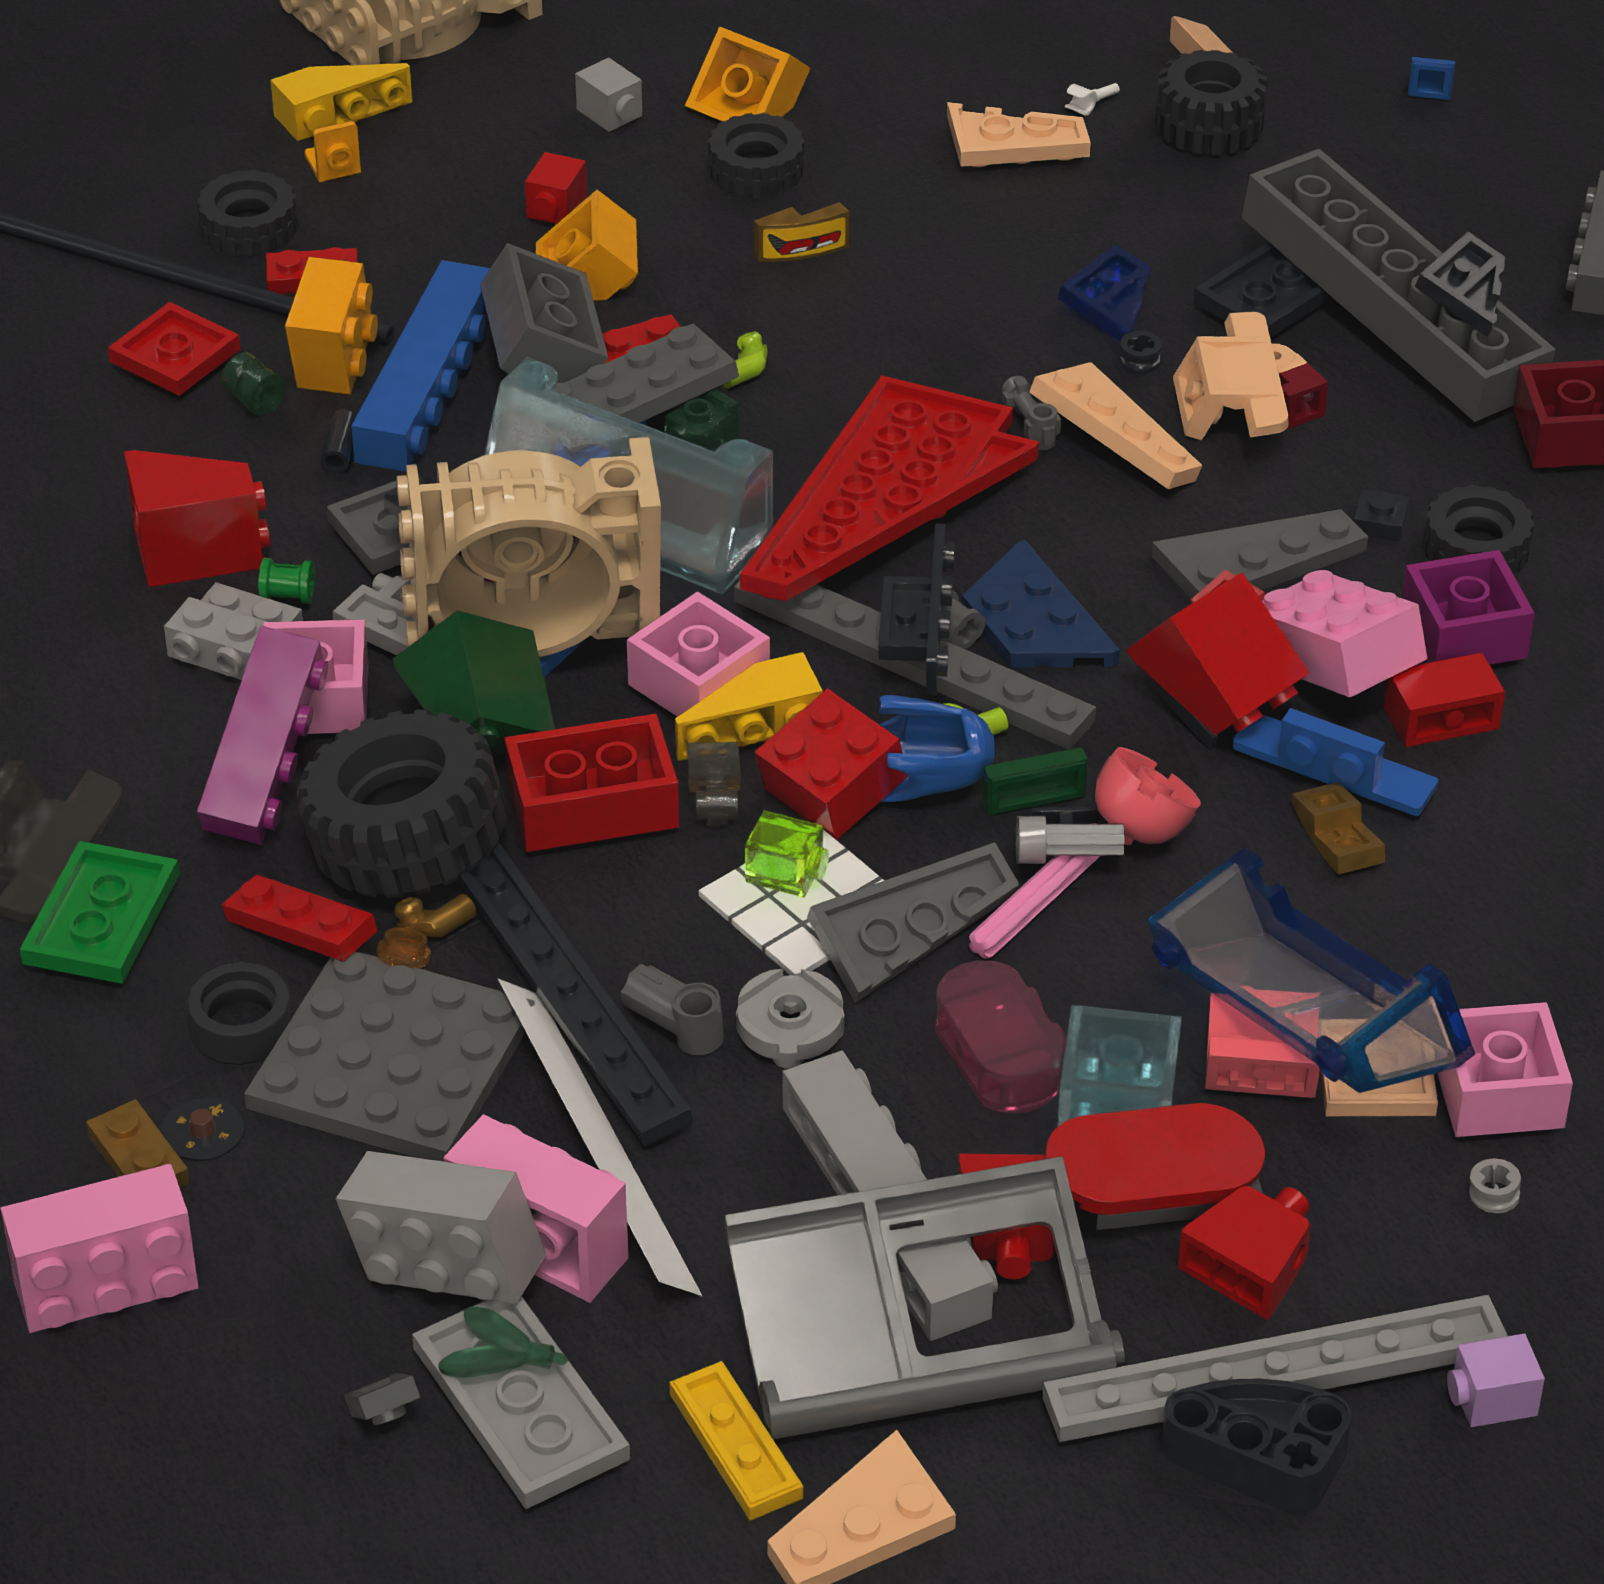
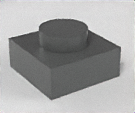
(383, 1399)

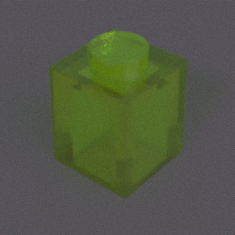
(785, 854)

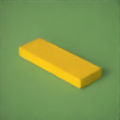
(736, 1440)

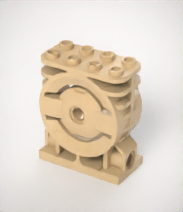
(398, 29)
(517, 523)

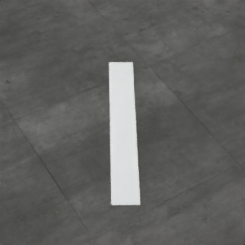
(600, 1137)

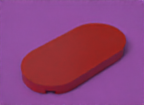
(1157, 1157)

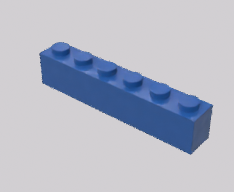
(422, 369)

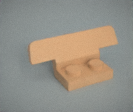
(1234, 374)

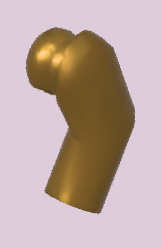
(438, 921)

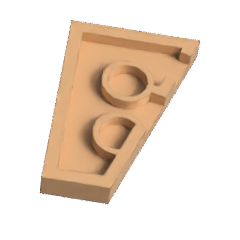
(1002, 139)
(863, 1518)

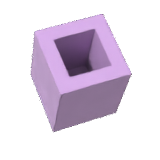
(1496, 1380)

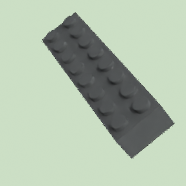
(1370, 267)

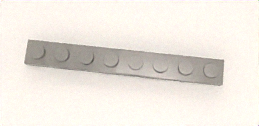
(1313, 1357)

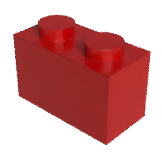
(1444, 700)

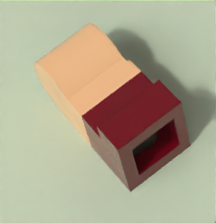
(1297, 382)

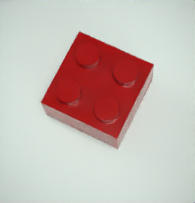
(830, 764)

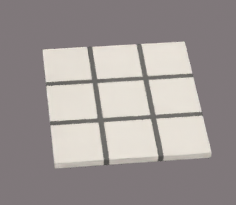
(778, 919)

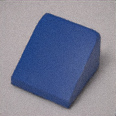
(1431, 78)

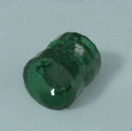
(259, 388)

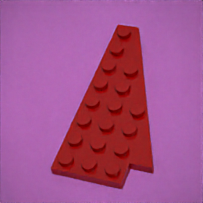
(888, 472)

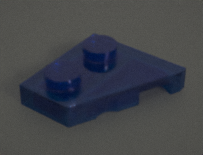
(1109, 291)

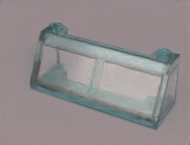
(711, 502)

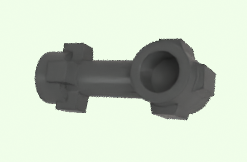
(1041, 420)

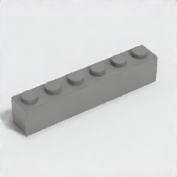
(862, 1152)

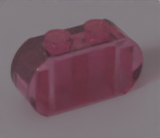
(1000, 1036)

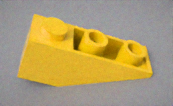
(338, 95)
(750, 705)

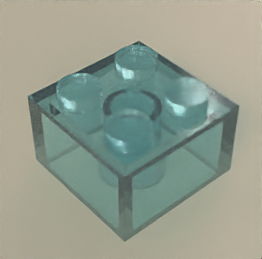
(1117, 1061)

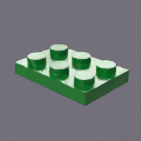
(100, 912)

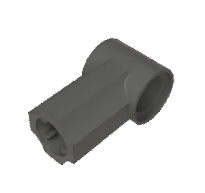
(684, 1009)

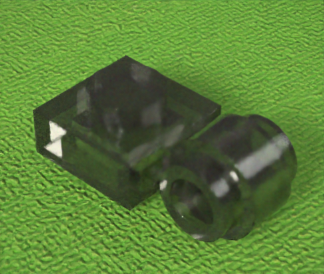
(715, 779)

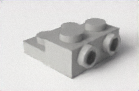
(222, 628)

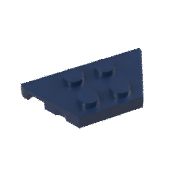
(1034, 615)

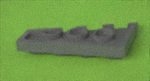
(1262, 551)
(904, 918)

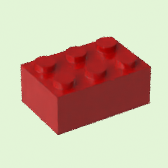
(591, 782)

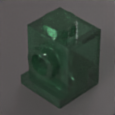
(705, 420)

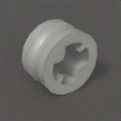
(1495, 1199)

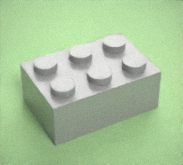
(441, 1226)

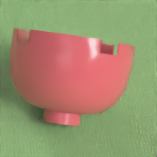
(1143, 799)

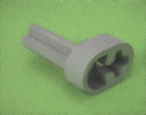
(1038, 840)

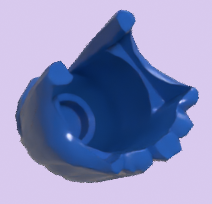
(939, 744)

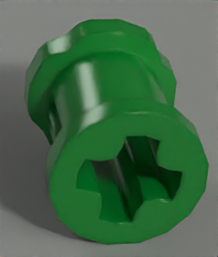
(287, 580)

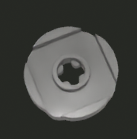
(790, 1039)

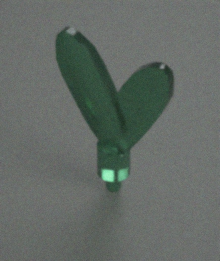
(506, 1348)

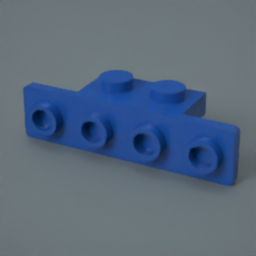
(1336, 755)

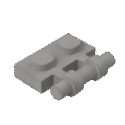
(382, 612)

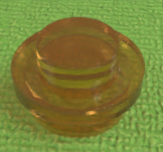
(404, 948)

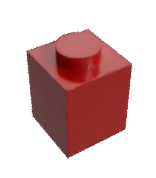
(555, 187)

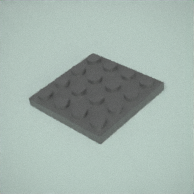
(389, 1056)

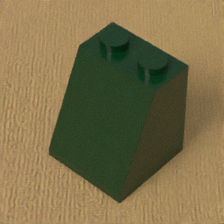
(479, 675)

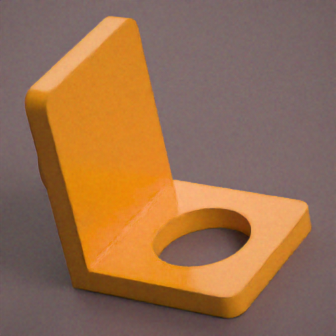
(335, 151)

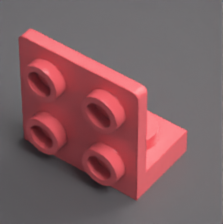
(1252, 1059)

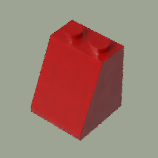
(195, 516)
(1222, 657)

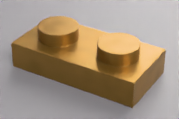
(133, 1142)

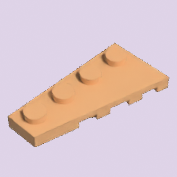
(1115, 420)

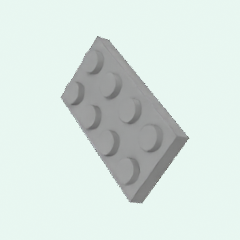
(530, 1420)

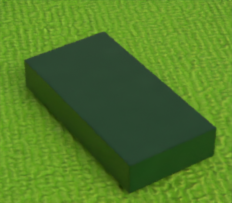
(1034, 781)

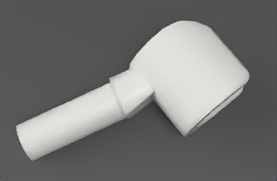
(1085, 99)

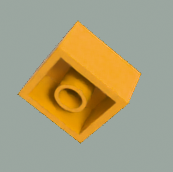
(331, 325)

